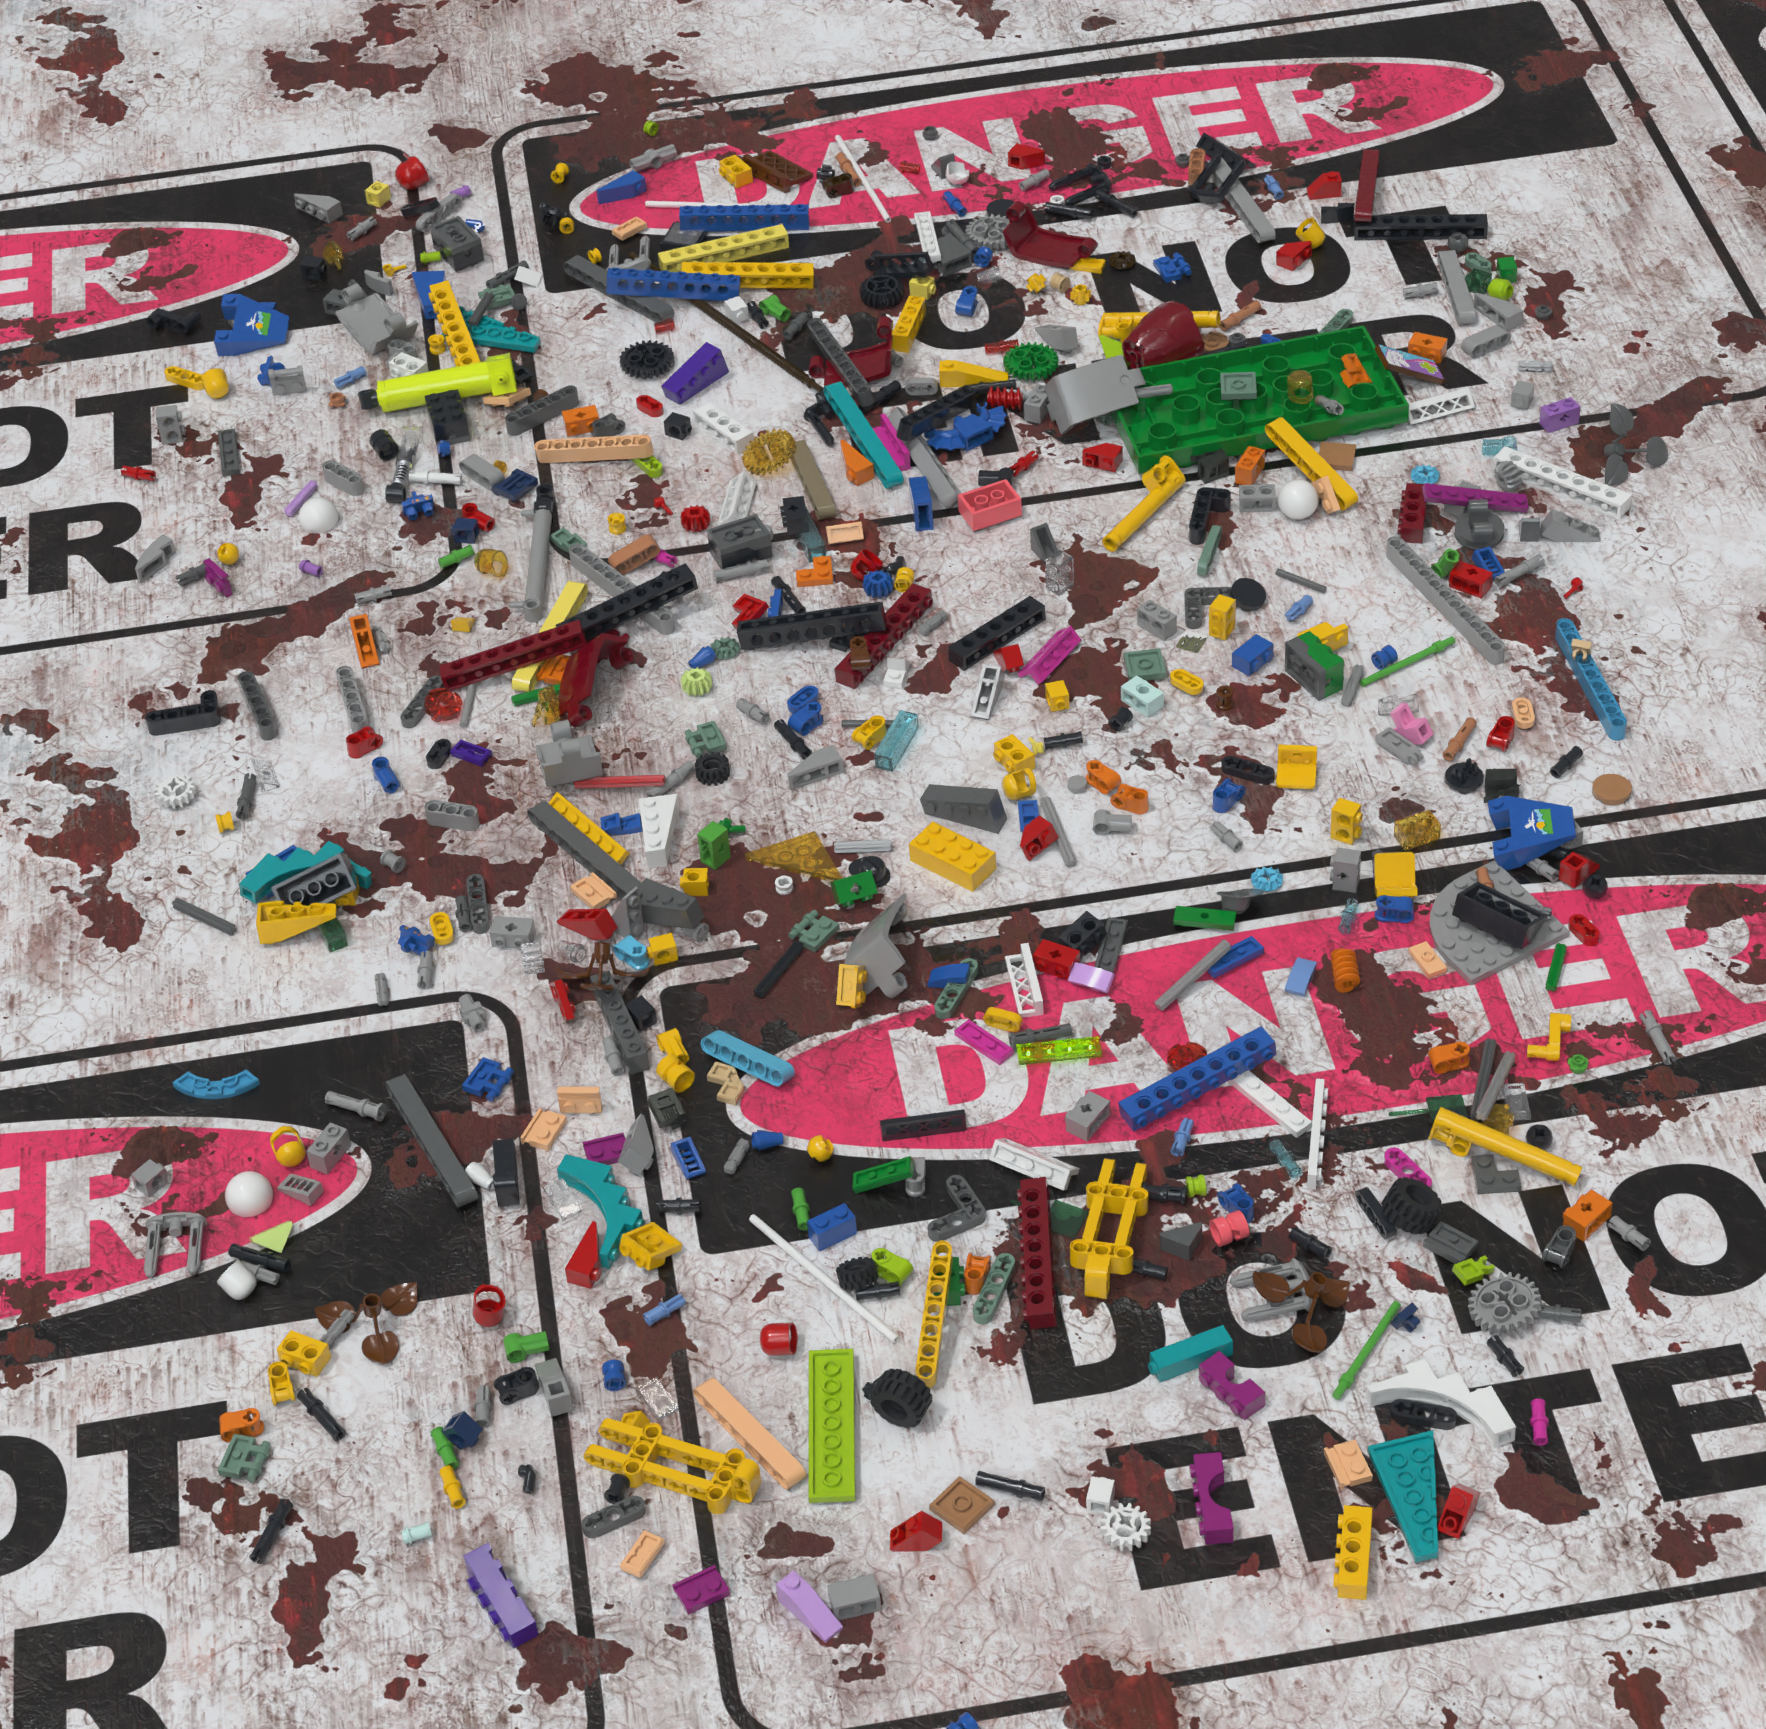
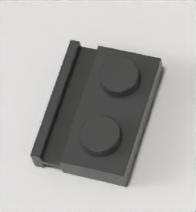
(1450, 1243)

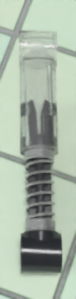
(410, 440)

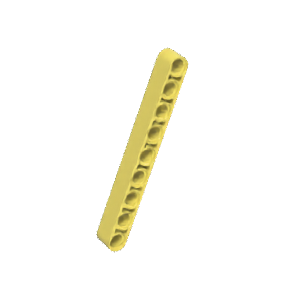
(564, 608)

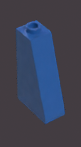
(422, 281)
(921, 503)

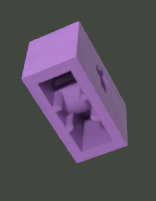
(1559, 414)

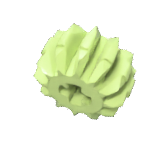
(696, 681)

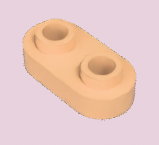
(1523, 713)

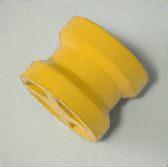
(437, 344)
(616, 523)
(224, 822)

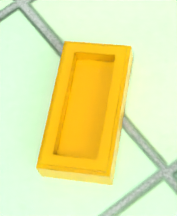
(1089, 265)

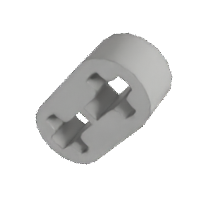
(921, 386)

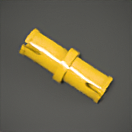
(452, 1487)

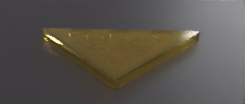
(798, 855)

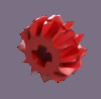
(695, 518)

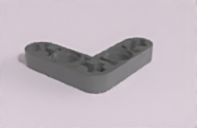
(1197, 601)
(963, 1214)

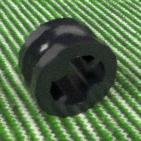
(1104, 162)

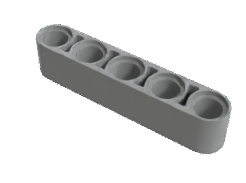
(351, 698)

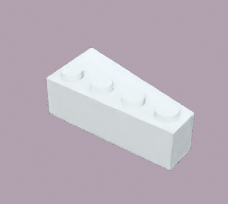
(658, 826)

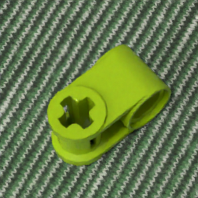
(892, 1267)

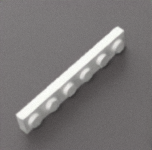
(927, 235)
(1271, 1103)
(1317, 1140)

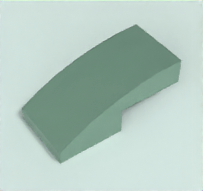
(565, 539)

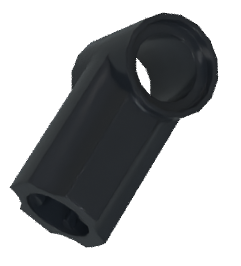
(988, 477)

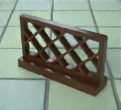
(776, 170)

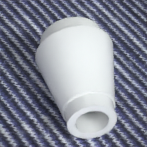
(479, 1175)

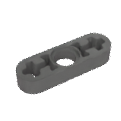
(601, 1529)

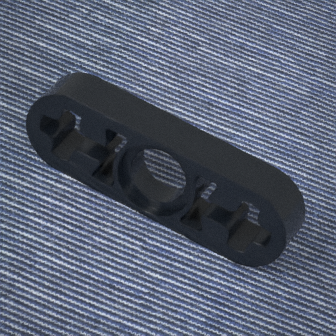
(420, 207)
(1261, 773)
(1374, 1212)
(1438, 1423)

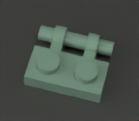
(501, 295)
(710, 736)
(818, 934)
(237, 1457)

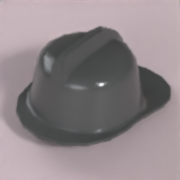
(1238, 900)

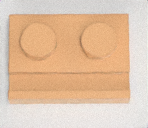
(593, 891)
(579, 1099)
(543, 1129)
(1348, 1464)

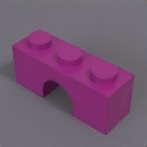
(1242, 1398)

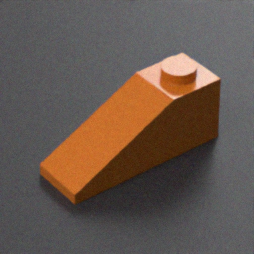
(857, 467)
(363, 641)

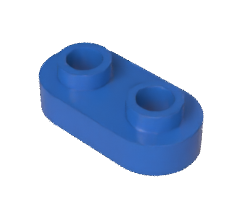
(802, 697)

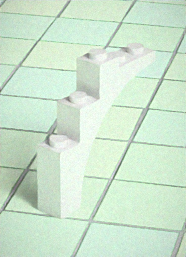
(1420, 1384)

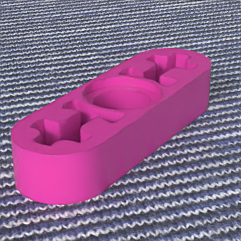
(1404, 1163)

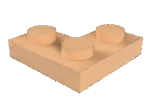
(507, 399)
(1326, 493)

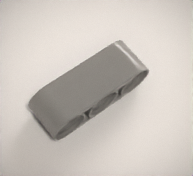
(1485, 341)
(481, 471)
(343, 478)
(452, 815)

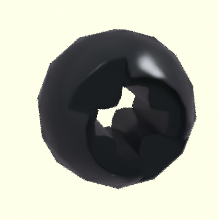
(1595, 886)
(1539, 1136)

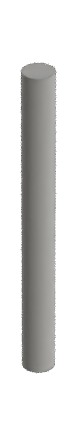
(467, 705)

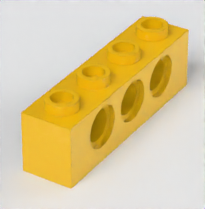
(909, 324)
(1354, 1552)

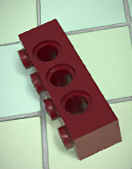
(1413, 514)

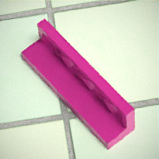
(893, 445)
(1051, 654)

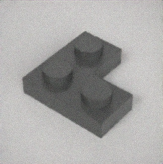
(1492, 1181)

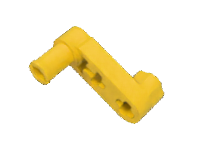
(1557, 1023)

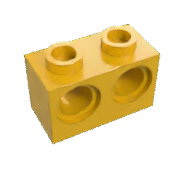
(735, 171)
(1222, 617)
(1013, 754)
(1346, 821)
(304, 1353)

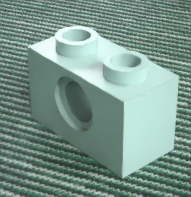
(1142, 696)

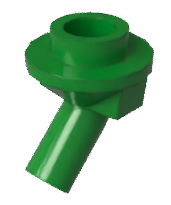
(732, 829)

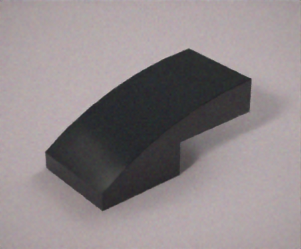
(1338, 214)
(521, 373)

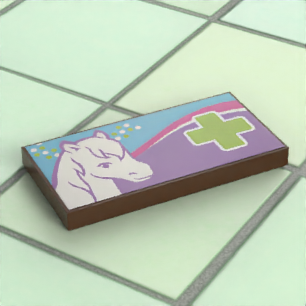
(1409, 364)

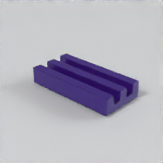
(470, 755)

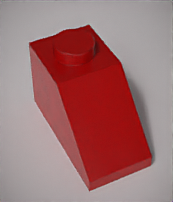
(1325, 186)
(1009, 658)

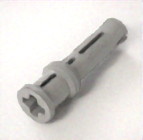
(363, 1107)

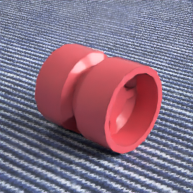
(1229, 1228)

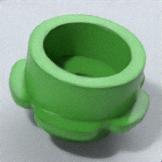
(1578, 1064)

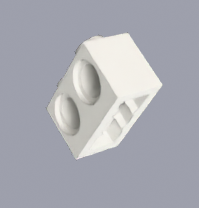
(406, 365)

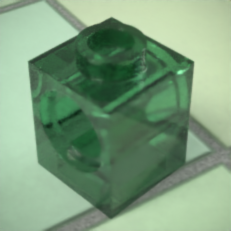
(1478, 281)
(333, 935)

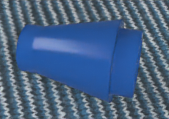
(703, 657)
(766, 1139)

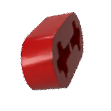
(649, 406)
(1581, 931)

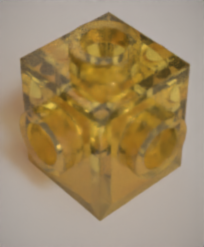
(1500, 1118)

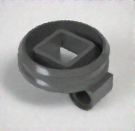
(1485, 526)

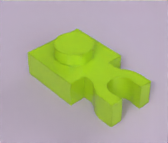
(1471, 1271)

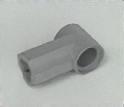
(1106, 822)

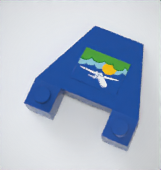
(253, 326)
(1534, 829)

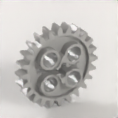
(988, 231)
(1494, 1314)

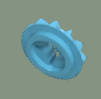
(1418, 476)
(1260, 882)

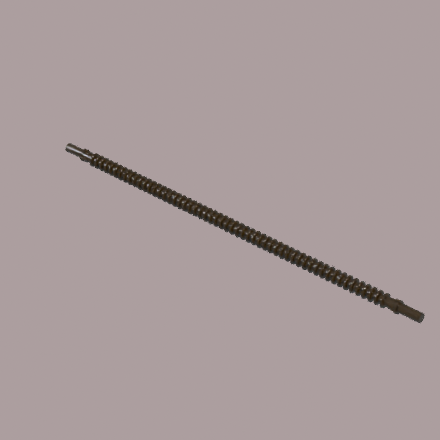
(749, 338)

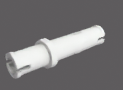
(432, 477)

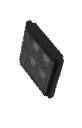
(679, 238)

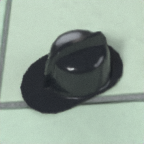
(875, 864)

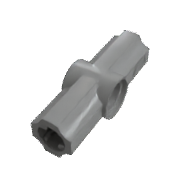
(653, 158)

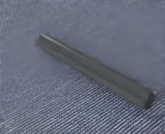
(1484, 1075)

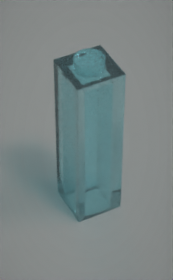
(811, 541)
(896, 741)

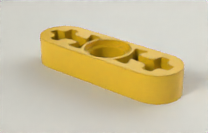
(176, 375)

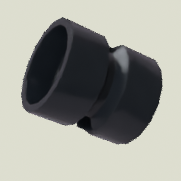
(384, 445)

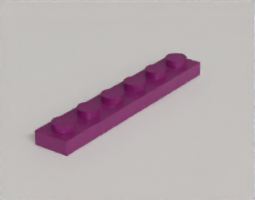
(1460, 496)

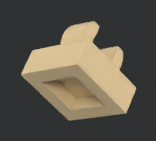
(1581, 646)

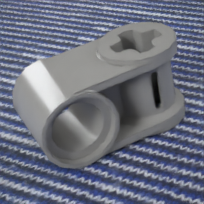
(916, 1185)

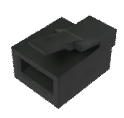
(1212, 465)
(1500, 782)
(667, 1109)

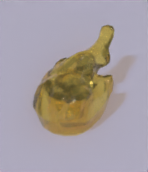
(333, 253)

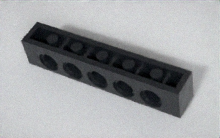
(996, 633)

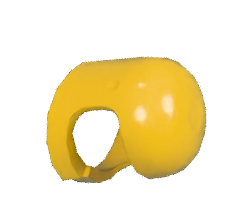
(1313, 233)
(215, 383)
(1015, 786)
(290, 1153)

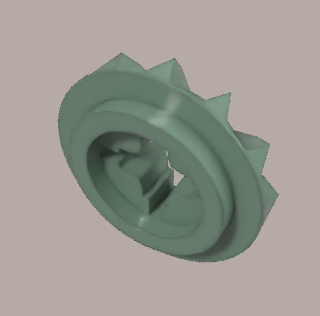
(725, 652)

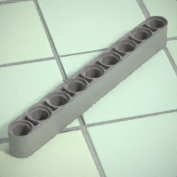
(1244, 205)
(928, 464)
(616, 584)

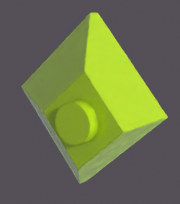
(1112, 348)

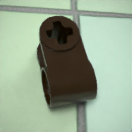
(840, 185)

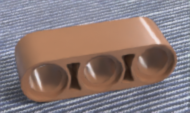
(1196, 164)
(634, 554)

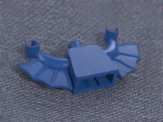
(968, 431)

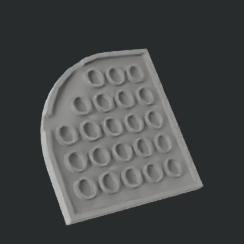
(1475, 952)

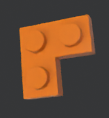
(1354, 371)
(818, 576)

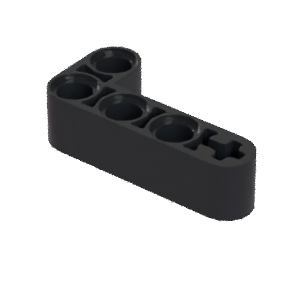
(1206, 502)
(186, 717)
(506, 1172)

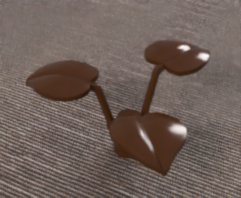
(602, 955)
(1332, 1292)
(383, 1346)

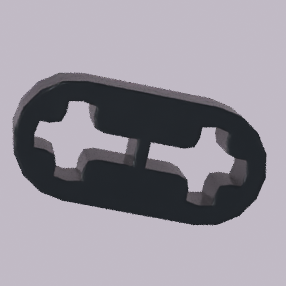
(435, 752)

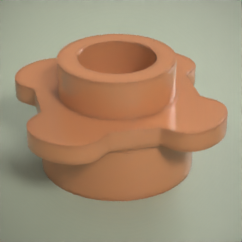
(337, 400)

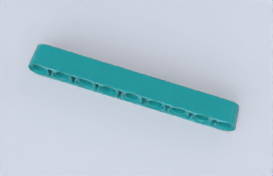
(863, 434)

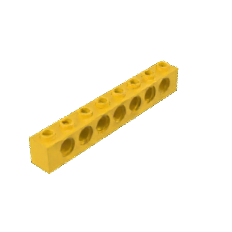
(759, 274)
(453, 324)

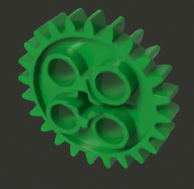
(1021, 366)

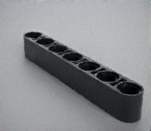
(935, 413)

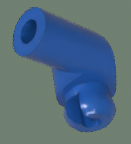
(476, 224)

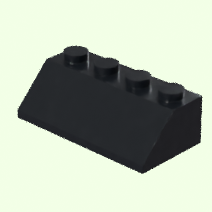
(319, 883)
(1498, 915)

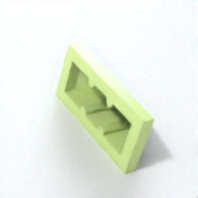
(274, 1237)

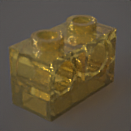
(1417, 830)

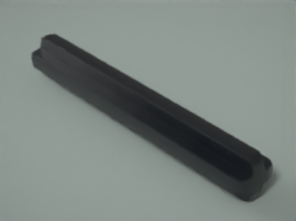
(778, 969)

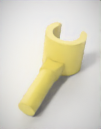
(1037, 747)

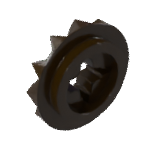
(1122, 260)

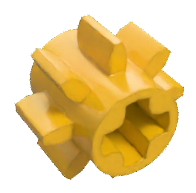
(1036, 282)
(1080, 294)

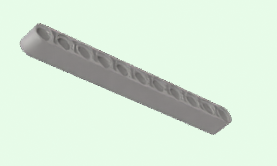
(1445, 600)

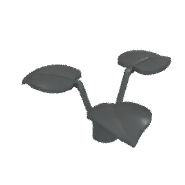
(1617, 470)

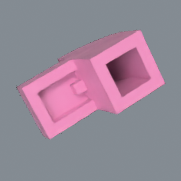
(1413, 729)

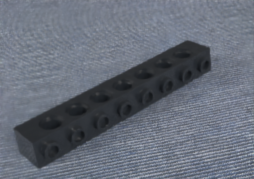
(1421, 227)
(636, 602)
(811, 625)

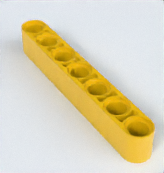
(1309, 460)
(938, 1304)

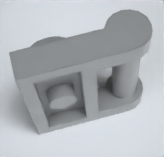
(287, 384)

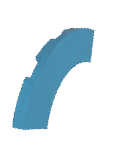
(205, 1089)

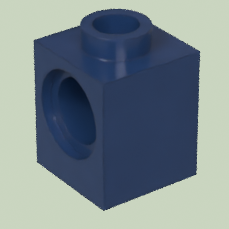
(465, 530)
(462, 1430)

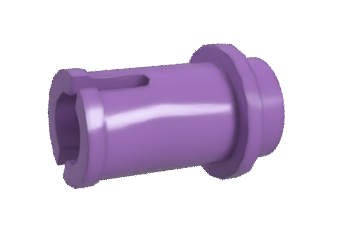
(463, 191)
(308, 567)

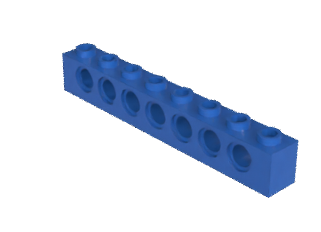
(732, 217)
(668, 290)
(1197, 1078)

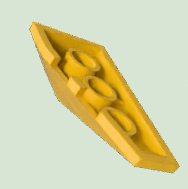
(959, 373)

